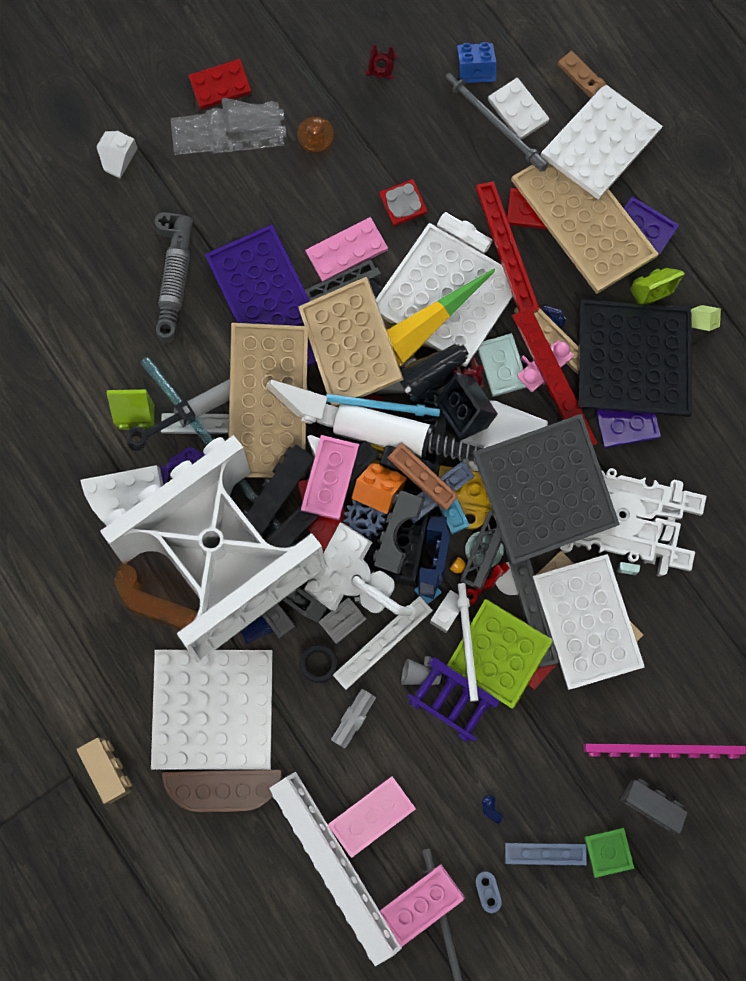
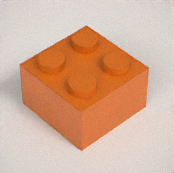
(378, 487)

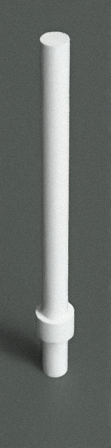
(463, 604)

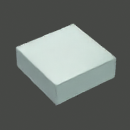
(628, 568)

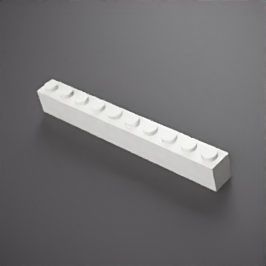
(335, 869)

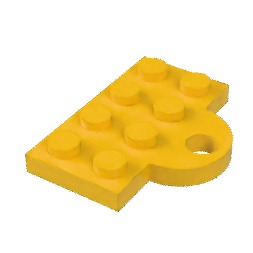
(472, 498)

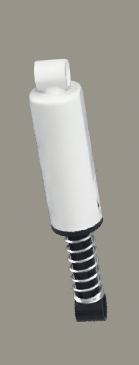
(390, 430)

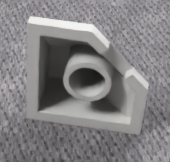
(116, 152)

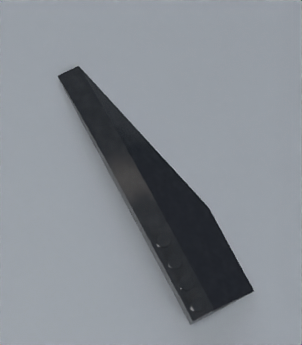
(410, 535)

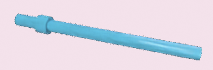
(419, 410)

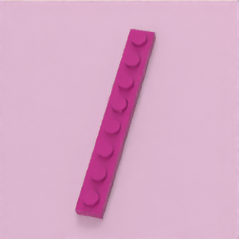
(672, 750)

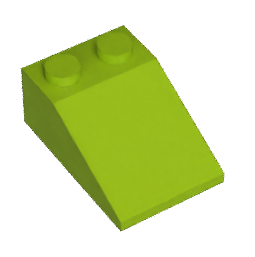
(656, 286)
(131, 408)

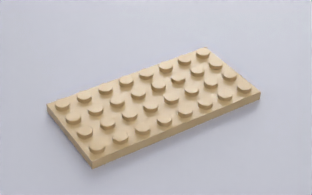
(591, 231)
(255, 413)

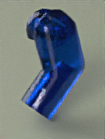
(556, 315)
(489, 809)

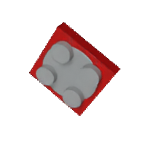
(403, 202)

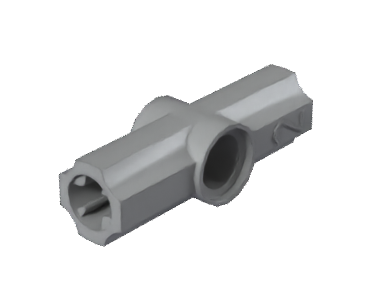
(353, 718)

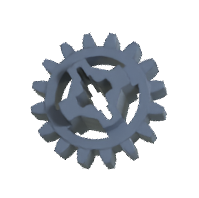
(358, 522)

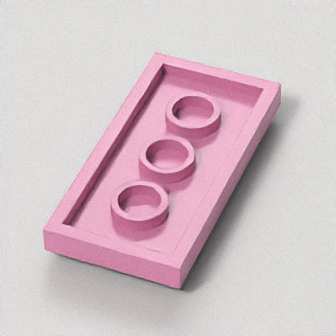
(346, 249)
(330, 477)
(371, 816)
(421, 905)

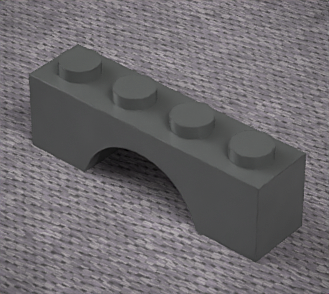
(390, 555)

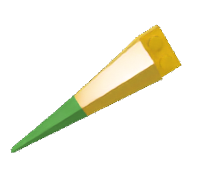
(417, 329)

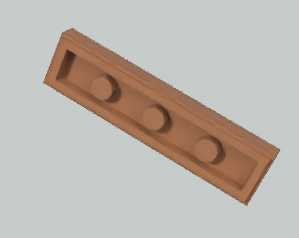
(423, 476)

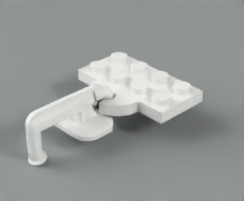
(350, 575)

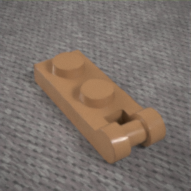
(580, 73)

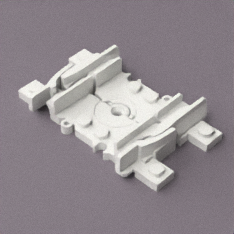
(641, 536)

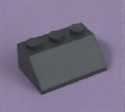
(654, 806)

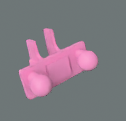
(531, 376)

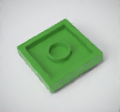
(609, 852)

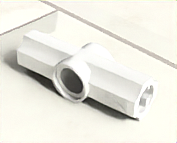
(464, 232)

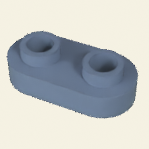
(488, 891)

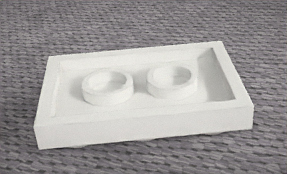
(518, 109)

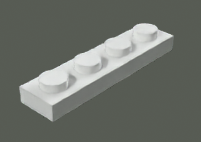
(211, 422)

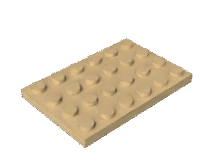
(351, 341)

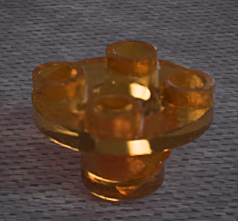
(315, 134)

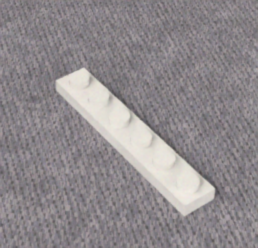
(381, 644)

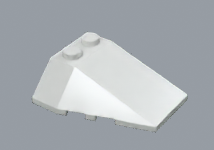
(506, 425)

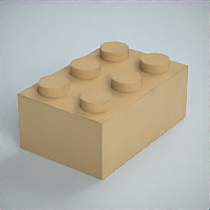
(105, 770)

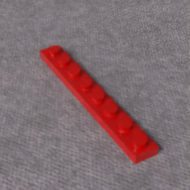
(506, 247)
(548, 366)

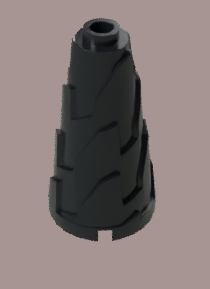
(428, 372)

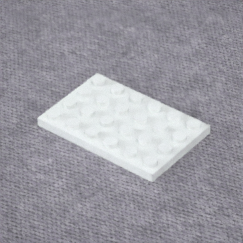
(601, 141)
(588, 622)

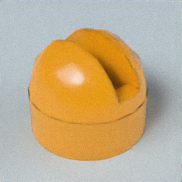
(457, 565)

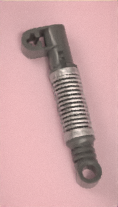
(178, 259)

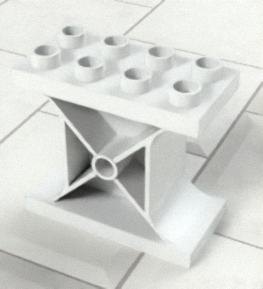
(213, 546)

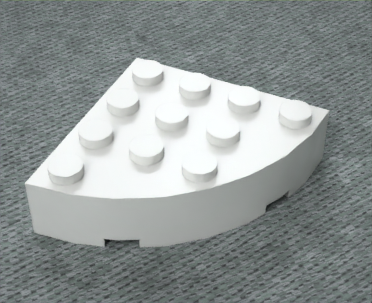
(119, 489)

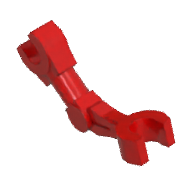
(498, 572)

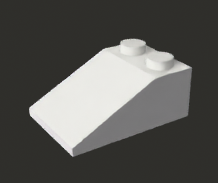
(301, 402)

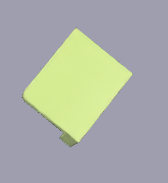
(706, 317)

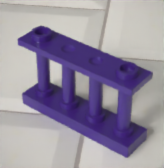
(453, 679)

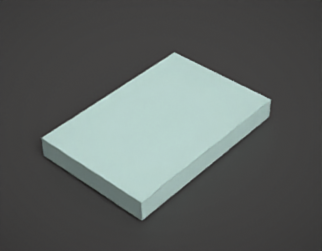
(501, 364)

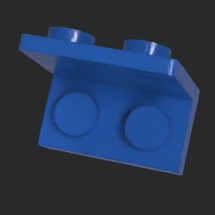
(477, 62)

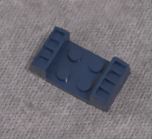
(439, 536)

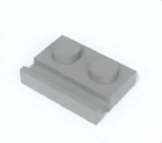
(342, 620)

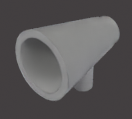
(415, 673)

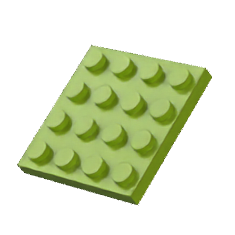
(503, 653)

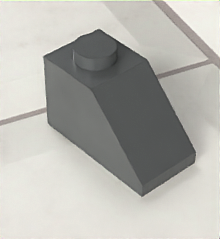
(305, 604)

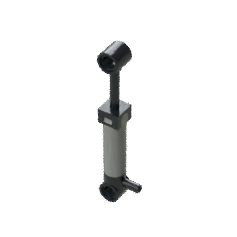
(184, 412)

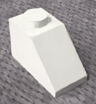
(446, 612)

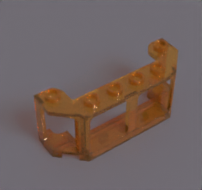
(148, 605)

